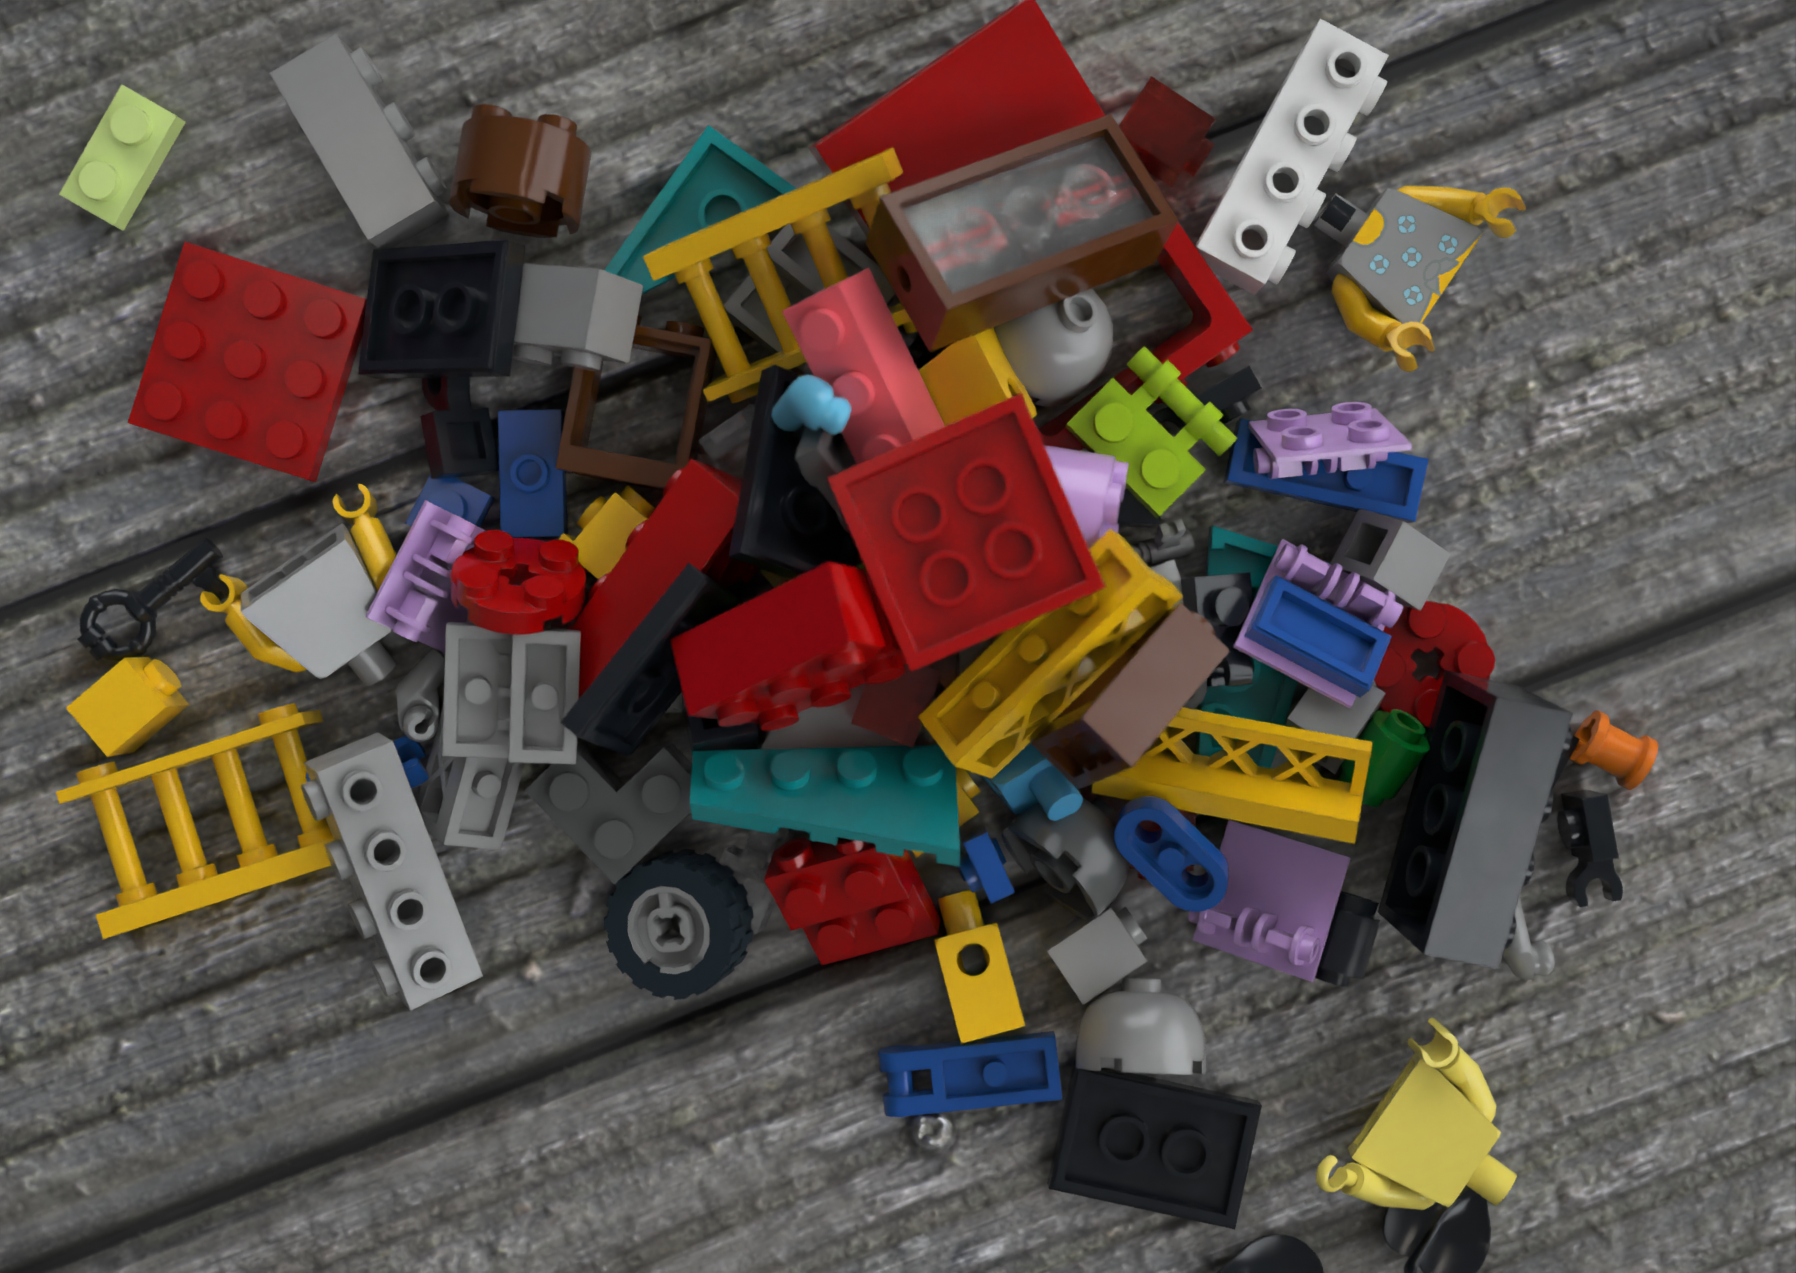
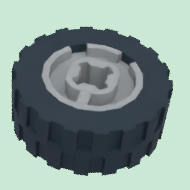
(678, 923)

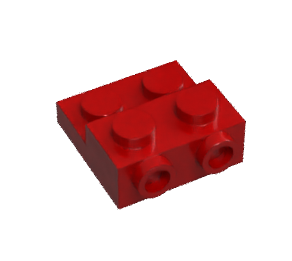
(850, 897)

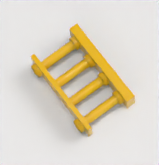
(749, 238)
(199, 881)

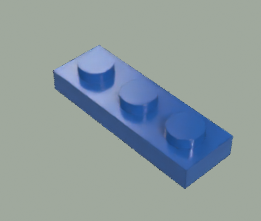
(1388, 489)

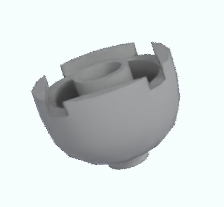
(1059, 347)
(1141, 1032)

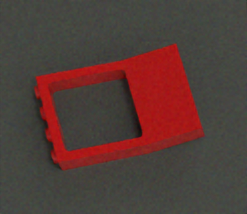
(992, 96)

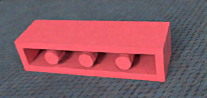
(862, 355)

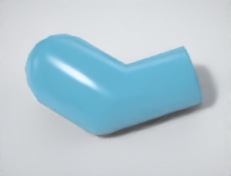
(811, 403)

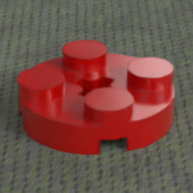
(518, 582)
(1437, 627)

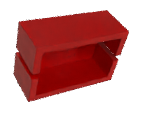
(789, 650)

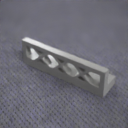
(474, 791)

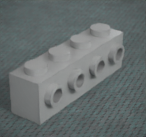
(392, 870)

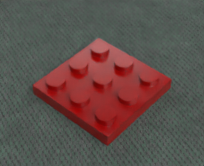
(249, 362)
(966, 532)

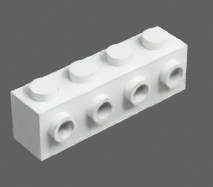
(1290, 156)

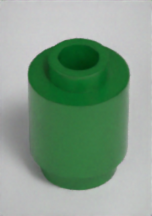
(1394, 755)

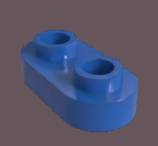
(1168, 851)

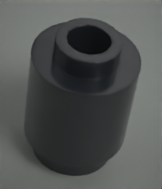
(1349, 940)

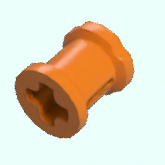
(1614, 750)

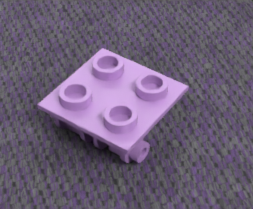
(1348, 437)
(418, 584)
(1331, 585)
(1274, 902)

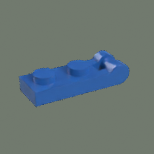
(972, 1074)

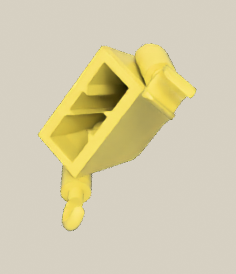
(1426, 1135)

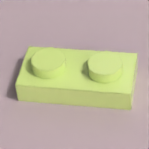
(122, 157)

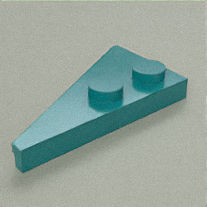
(707, 187)

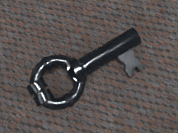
(142, 605)

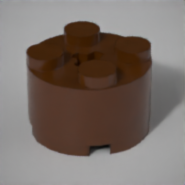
(521, 172)

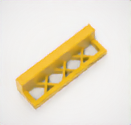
(1052, 657)
(1240, 787)

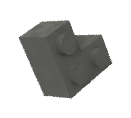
(612, 819)

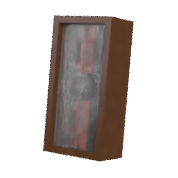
(1019, 231)

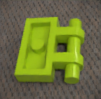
(1121, 427)

